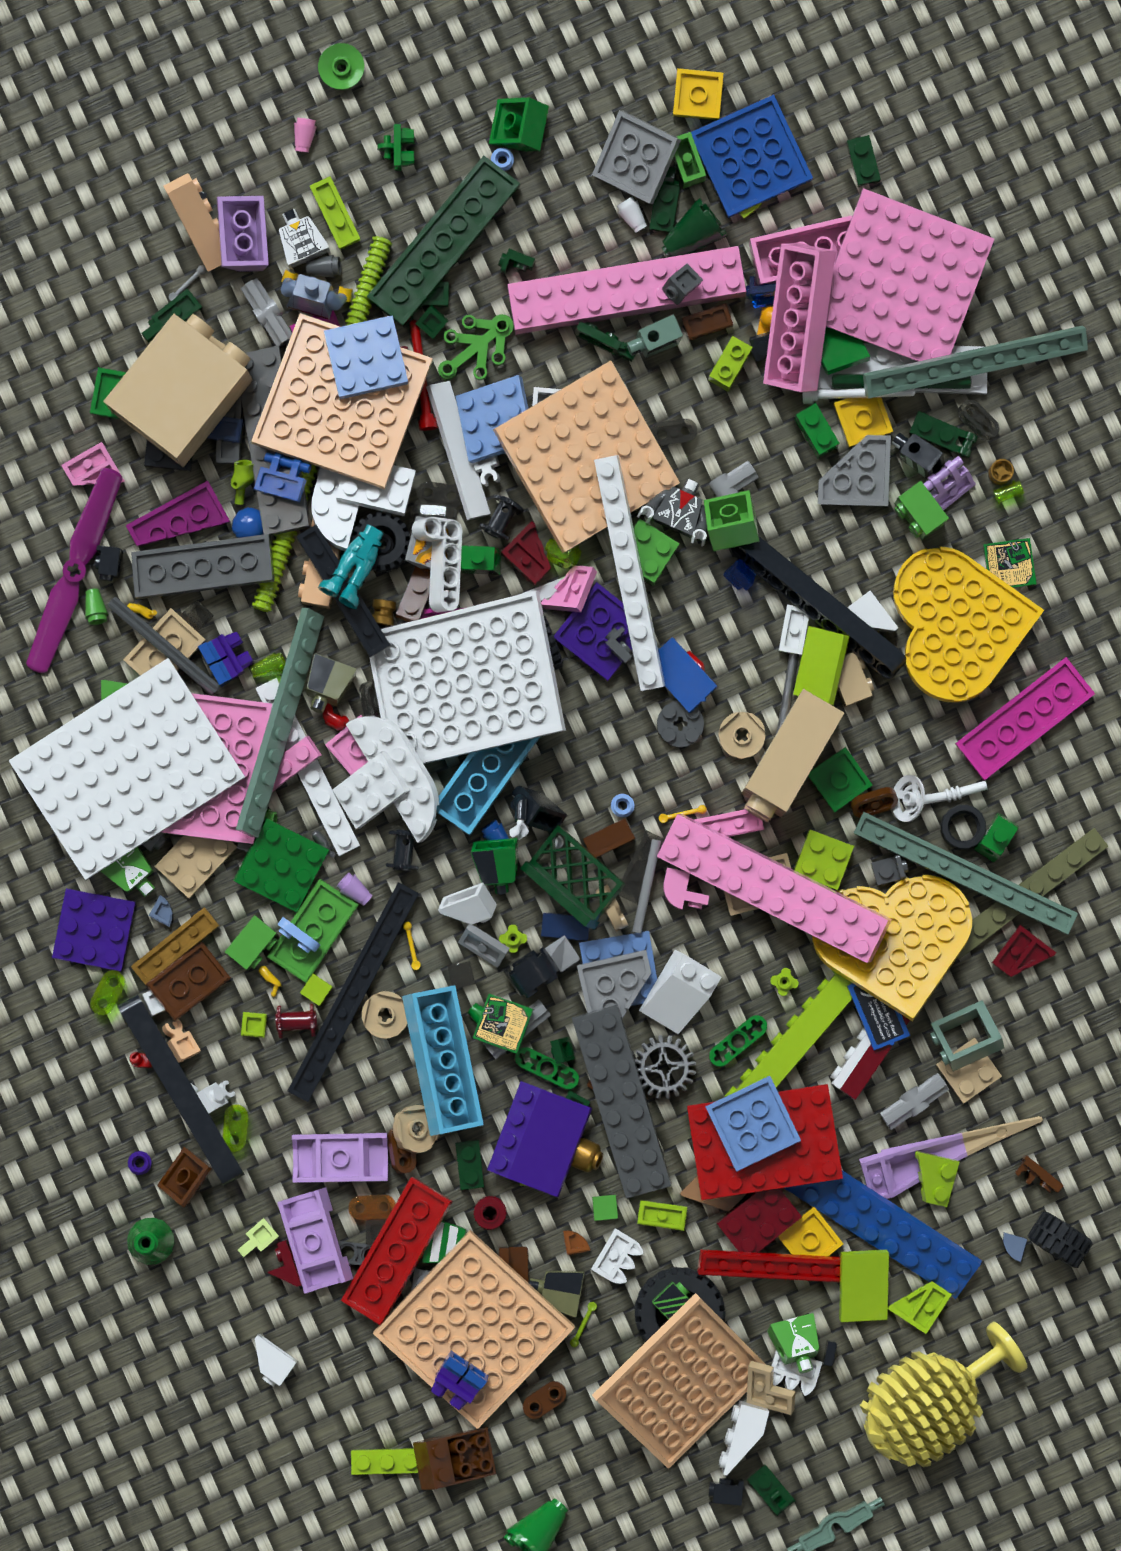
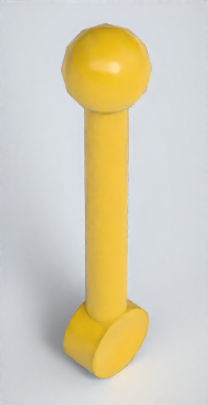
(663, 818)
(415, 964)

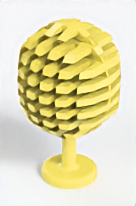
(931, 1401)

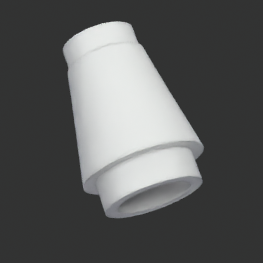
(632, 214)

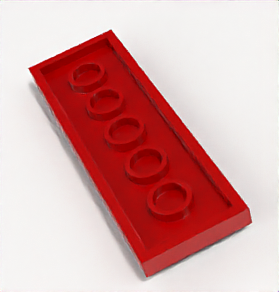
(396, 1250)

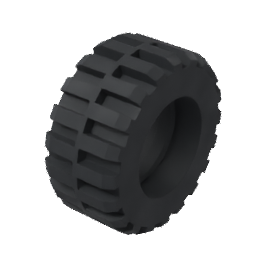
(646, 1311)

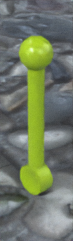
(575, 1341)

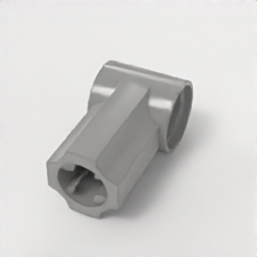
(734, 480)

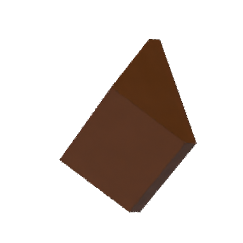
(185, 1177)

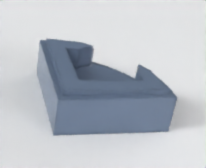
(162, 911)
(1014, 1245)

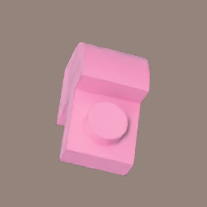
(675, 890)

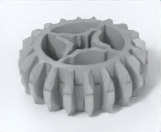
(666, 1083)

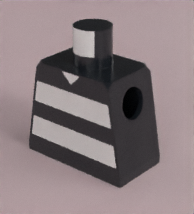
(926, 461)

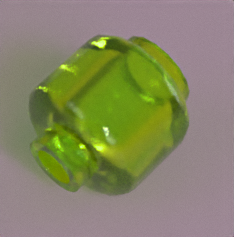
(565, 559)

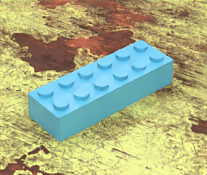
(480, 783)
(442, 1060)

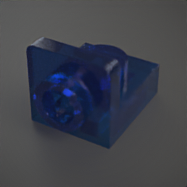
(760, 295)
(740, 575)

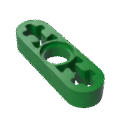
(755, 1034)
(565, 1070)

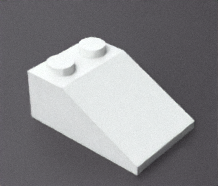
(679, 992)

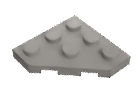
(860, 475)
(614, 980)

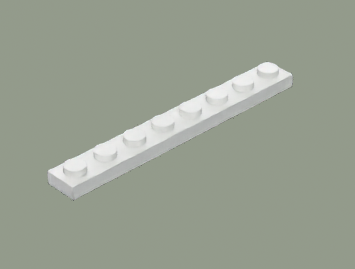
(317, 785)

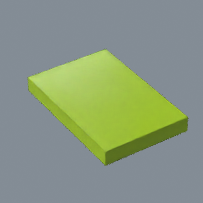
(821, 663)
(864, 1285)

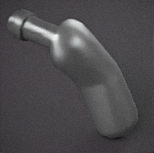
(320, 839)

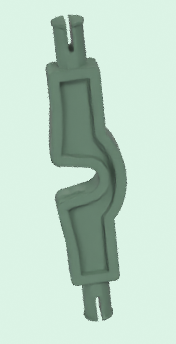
(848, 1521)

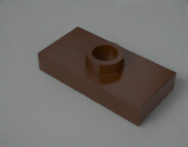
(707, 322)

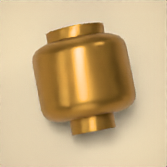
(587, 1156)

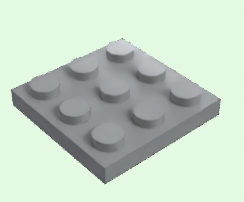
(636, 157)

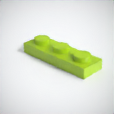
(335, 213)
(383, 1461)

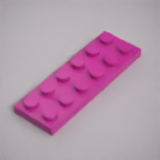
(1024, 718)

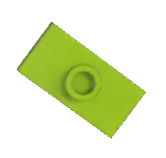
(662, 1215)

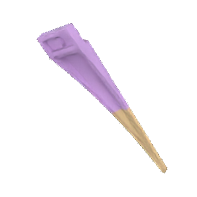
(898, 1169)

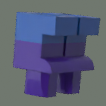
(221, 648)
(466, 1387)

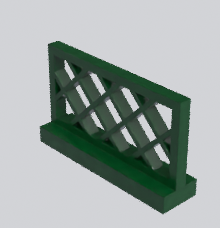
(565, 895)

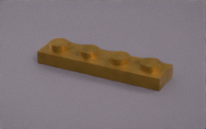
(175, 945)

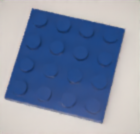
(751, 156)

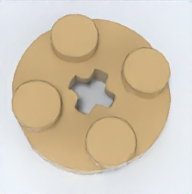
(755, 735)
(614, 913)
(374, 1022)
(403, 1131)

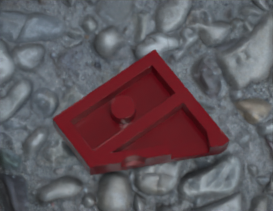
(528, 554)
(1021, 952)

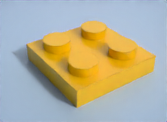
(698, 94)
(862, 418)
(810, 1236)

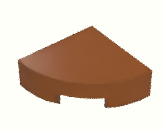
(575, 1242)

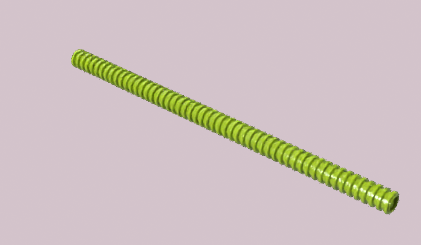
(358, 314)

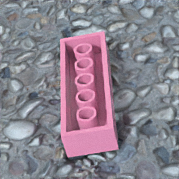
(766, 248)
(799, 317)

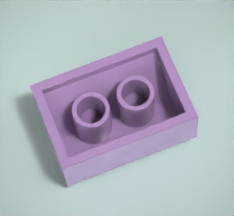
(242, 233)

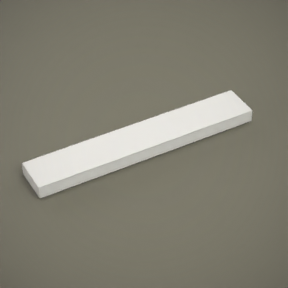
(451, 431)

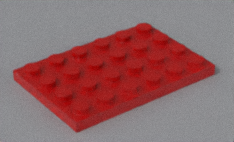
(806, 1162)

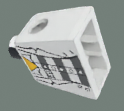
(301, 239)

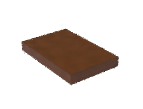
(188, 981)

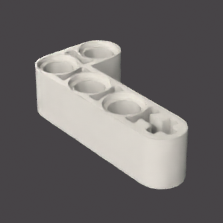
(442, 600)

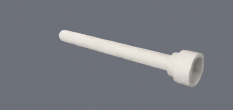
(811, 396)

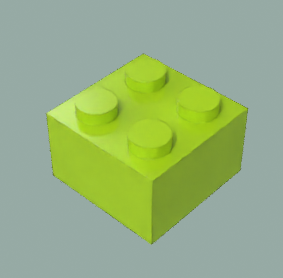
(823, 859)

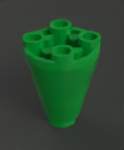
(159, 1235)
(538, 1528)

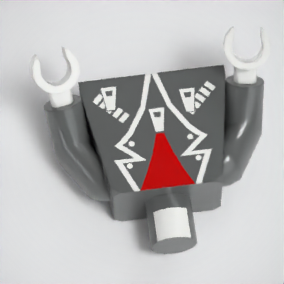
(679, 511)

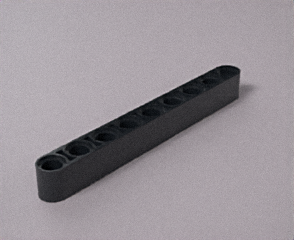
(821, 606)
(180, 1090)

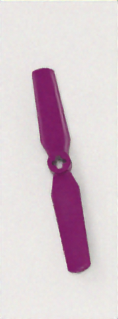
(65, 593)

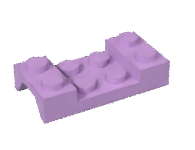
(340, 1157)
(314, 1240)

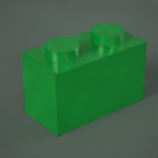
(816, 430)

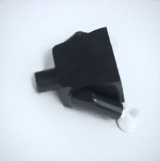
(536, 812)

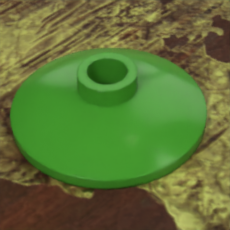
(341, 55)

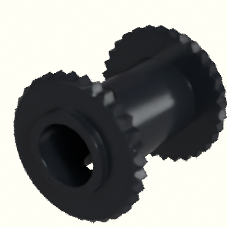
(501, 520)
(403, 853)

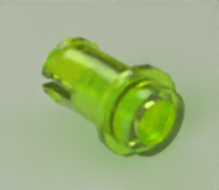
(1008, 491)

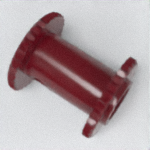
(296, 1021)
(498, 1218)

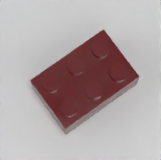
(758, 1220)

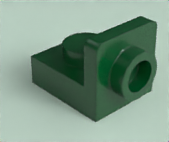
(520, 261)

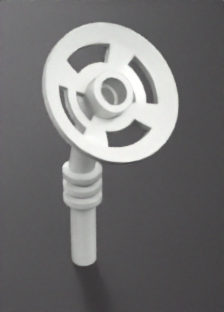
(917, 800)

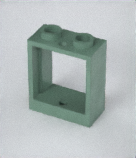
(974, 1053)

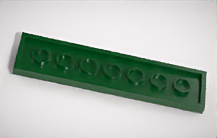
(443, 241)

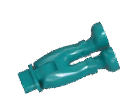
(360, 553)

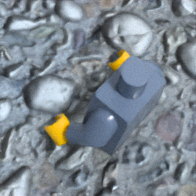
(313, 295)

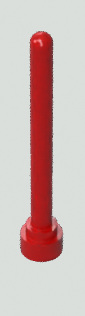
(427, 421)

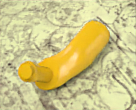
(144, 611)
(269, 977)

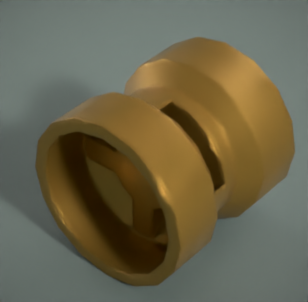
(1004, 470)
(384, 612)

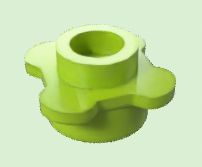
(519, 938)
(784, 975)

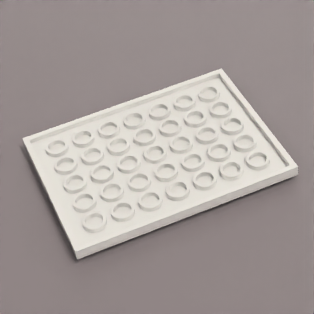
(470, 678)
(126, 769)

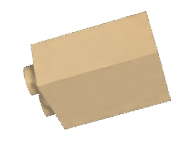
(180, 387)
(790, 756)

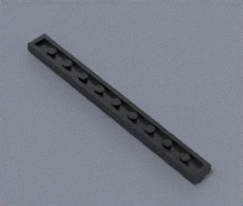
(353, 992)

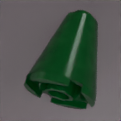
(694, 231)

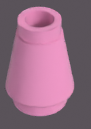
(304, 133)

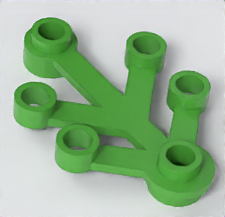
(478, 344)

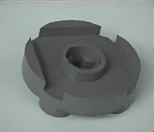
(671, 734)

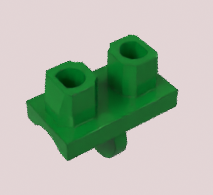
(401, 136)

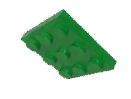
(281, 865)

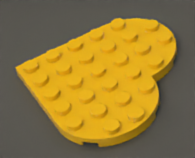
(960, 621)
(919, 947)

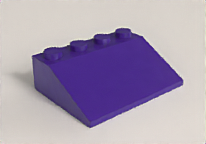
(539, 1139)

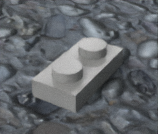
(483, 945)

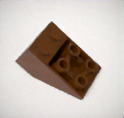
(454, 1458)

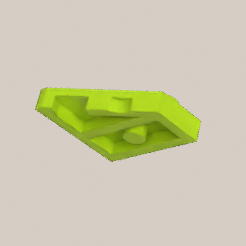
(937, 1177)
(921, 1306)

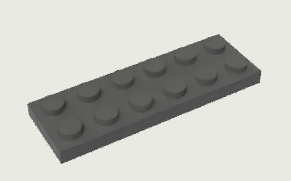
(202, 566)

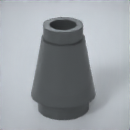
(325, 266)

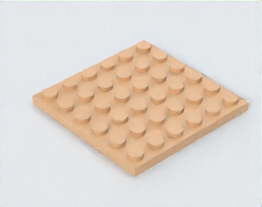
(344, 435)
(561, 438)
(482, 1314)
(679, 1381)

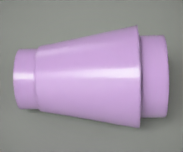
(354, 889)

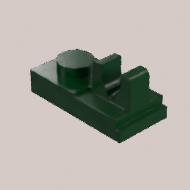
(771, 1489)

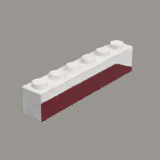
(859, 1065)

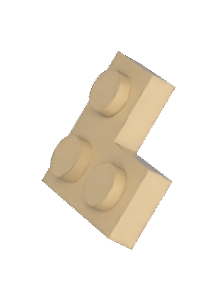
(765, 1394)

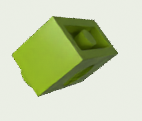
(730, 363)

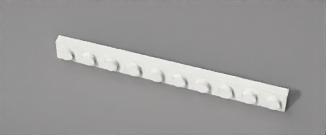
(629, 572)

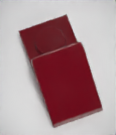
(289, 1270)

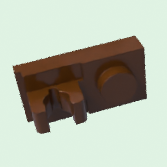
(1047, 1182)

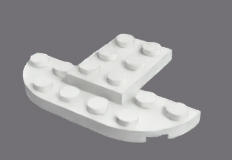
(339, 498)
(389, 777)

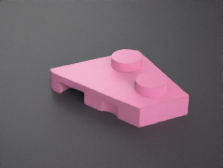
(87, 466)
(572, 590)

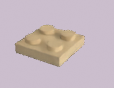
(970, 1078)

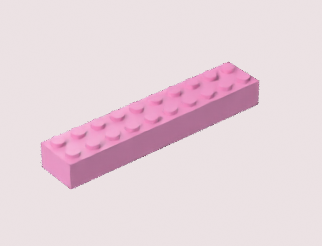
(622, 290)
(774, 888)

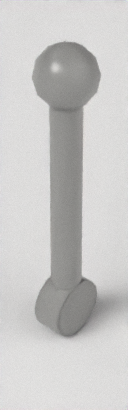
(200, 270)

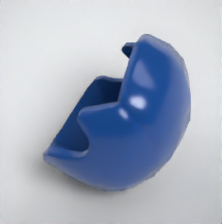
(247, 523)

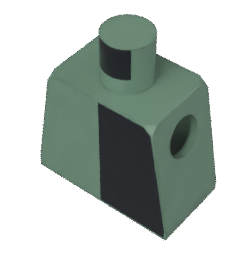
(665, 334)

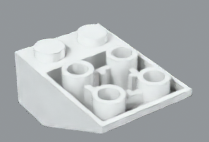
(746, 1431)

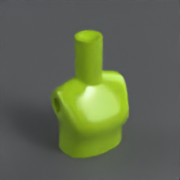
(241, 479)

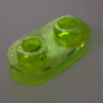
(107, 992)
(233, 1127)

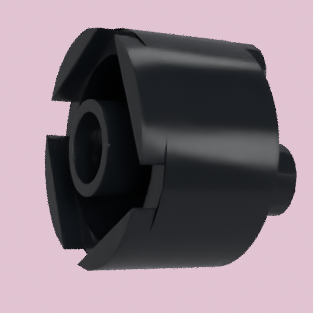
(531, 972)

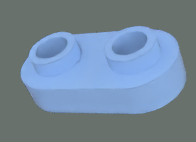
(289, 930)

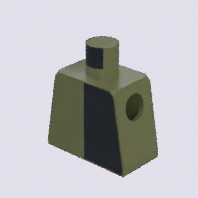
(328, 682)
(561, 1289)

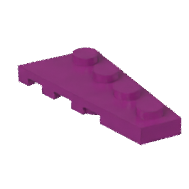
(183, 515)

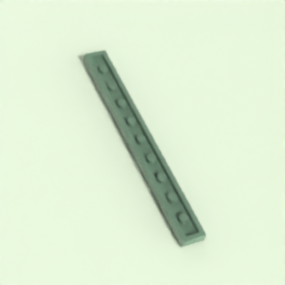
(975, 361)
(280, 723)
(965, 873)

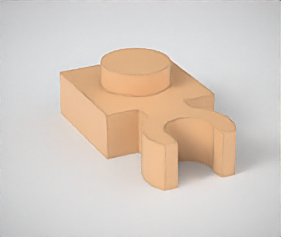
(181, 1044)

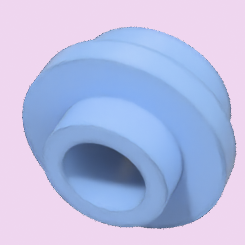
(503, 152)
(630, 805)

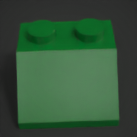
(519, 124)

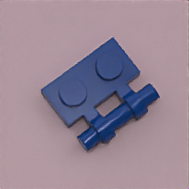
(281, 484)

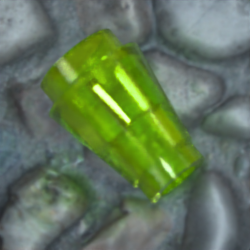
(269, 666)

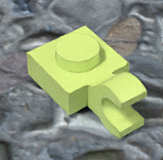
(260, 1236)

